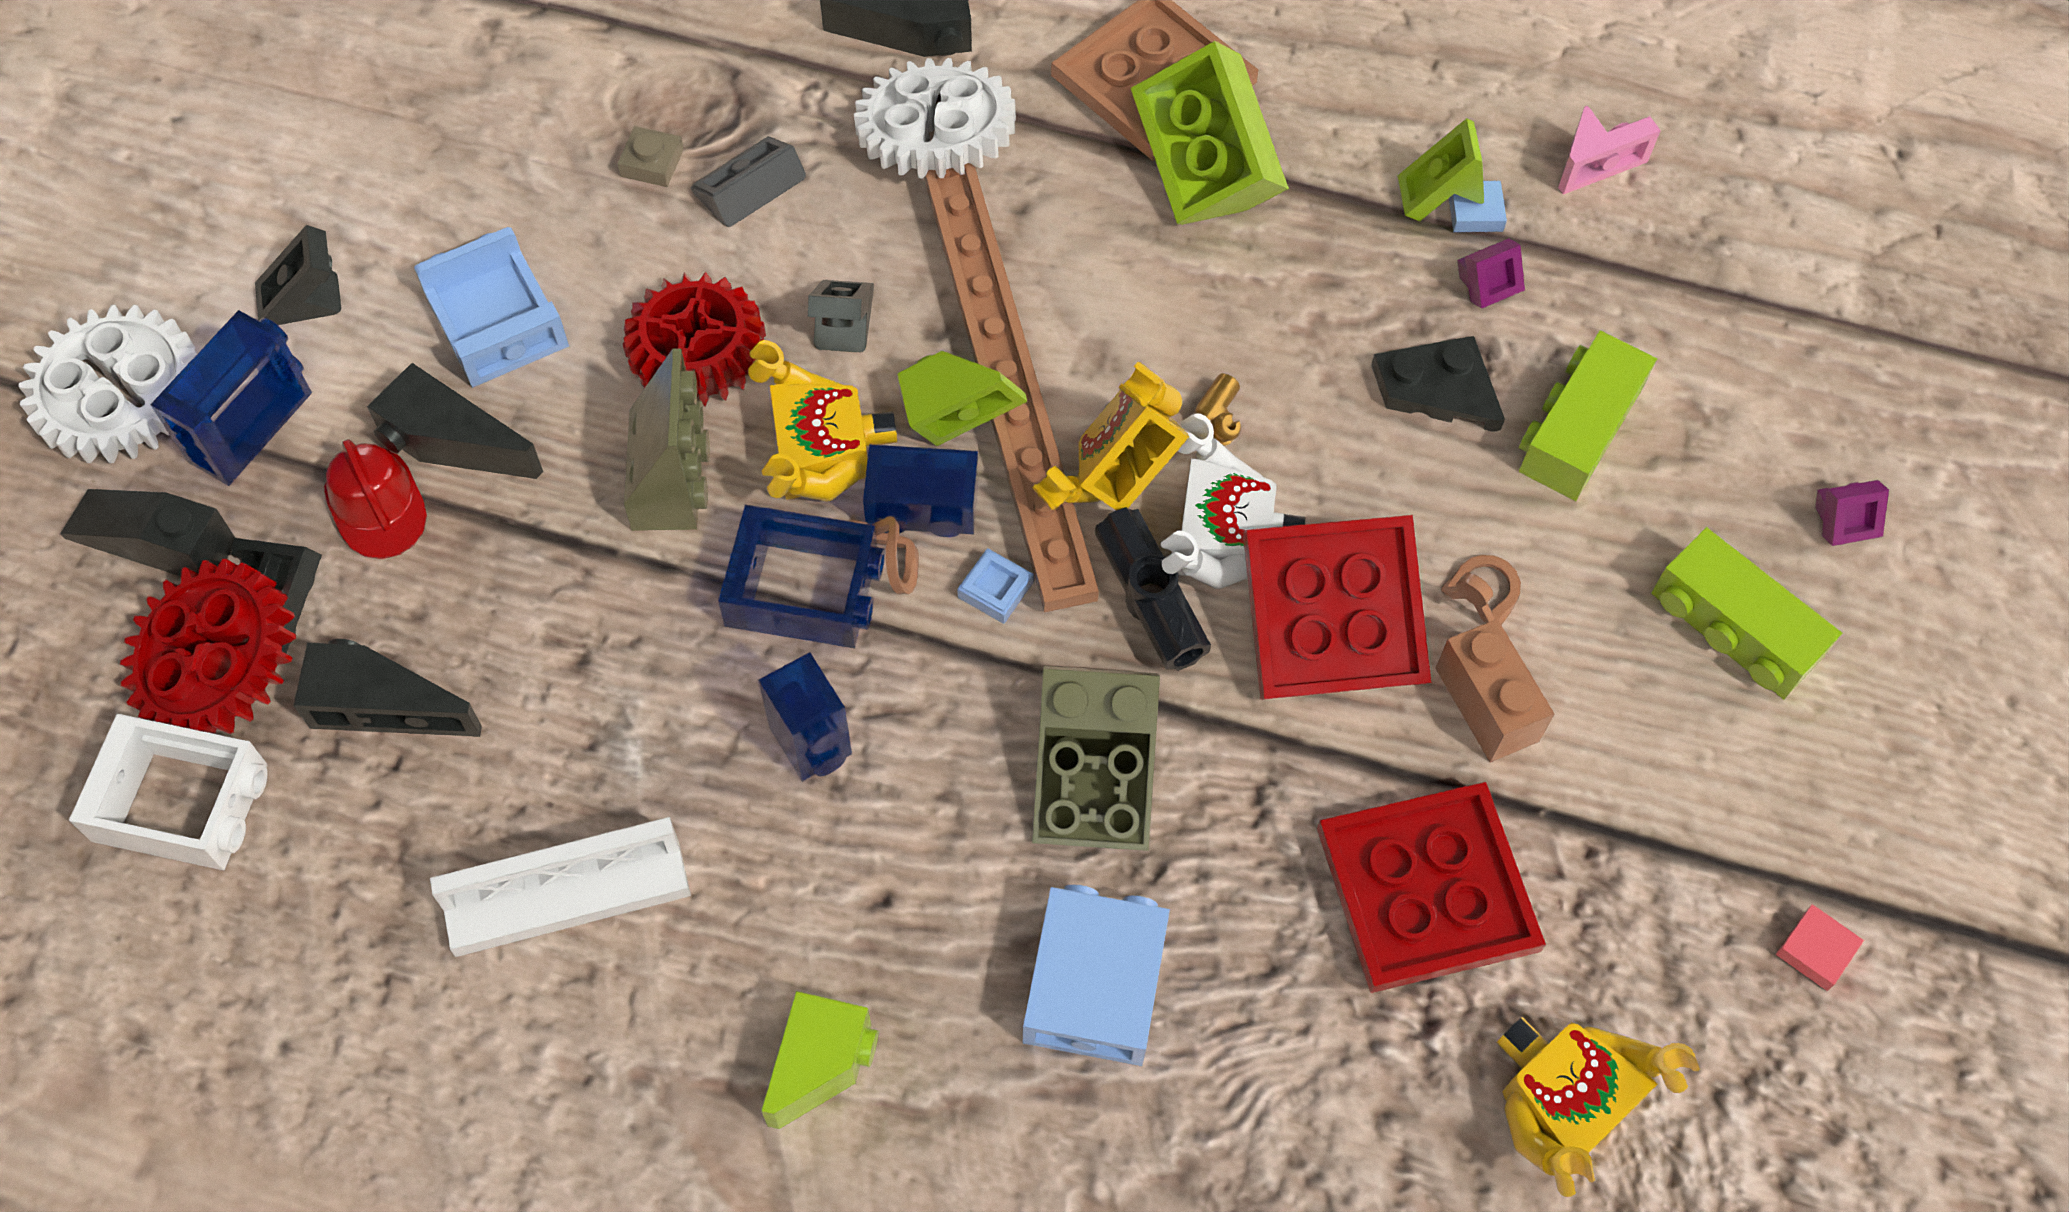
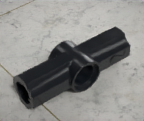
(1163, 614)

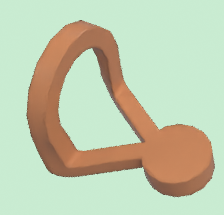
(892, 541)
(1477, 591)

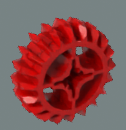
(682, 320)

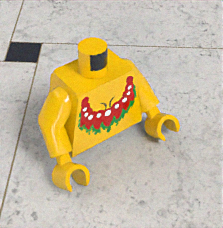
(816, 429)
(1122, 446)
(1580, 1091)

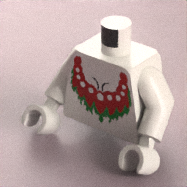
(1220, 504)

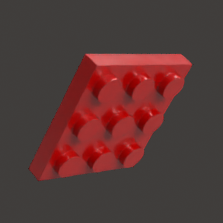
(1336, 607)
(1429, 887)

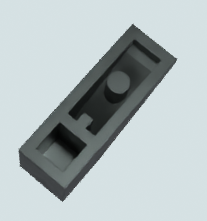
(903, 25)
(447, 429)
(150, 529)
(362, 690)

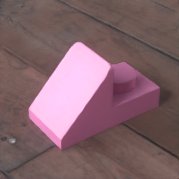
(1602, 154)

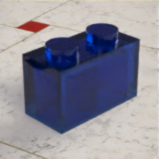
(922, 488)
(806, 717)

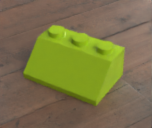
(1209, 136)

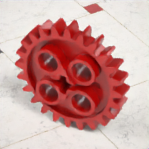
(208, 648)

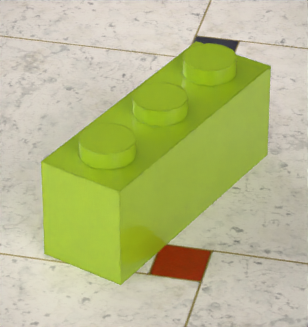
(1584, 414)
(1745, 613)

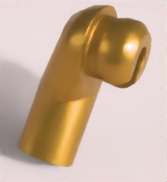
(1215, 405)

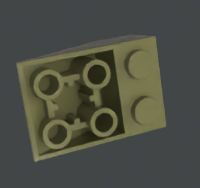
(666, 451)
(1096, 758)

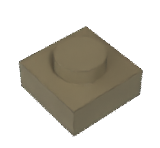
(650, 156)

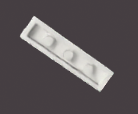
(561, 886)

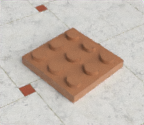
(1126, 52)

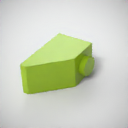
(954, 395)
(817, 1056)

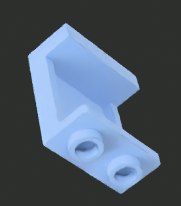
(491, 306)
(1096, 974)

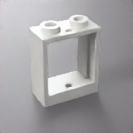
(122, 767)

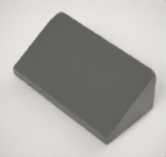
(750, 180)

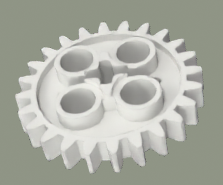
(968, 121)
(87, 412)

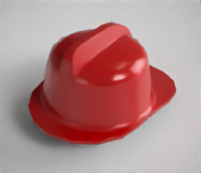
(374, 500)

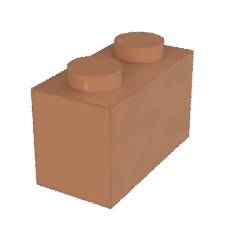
(1494, 690)

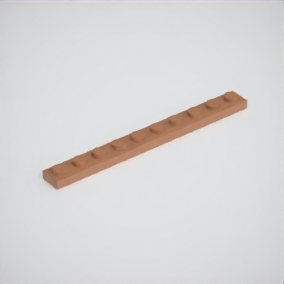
(1023, 433)

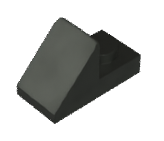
(299, 281)
(841, 314)

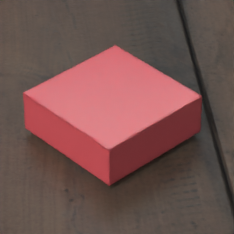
(1819, 947)

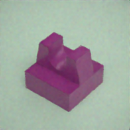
(1493, 273)
(1852, 512)

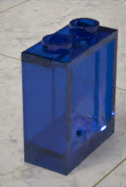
(257, 412)
(808, 534)

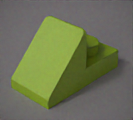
(1445, 169)

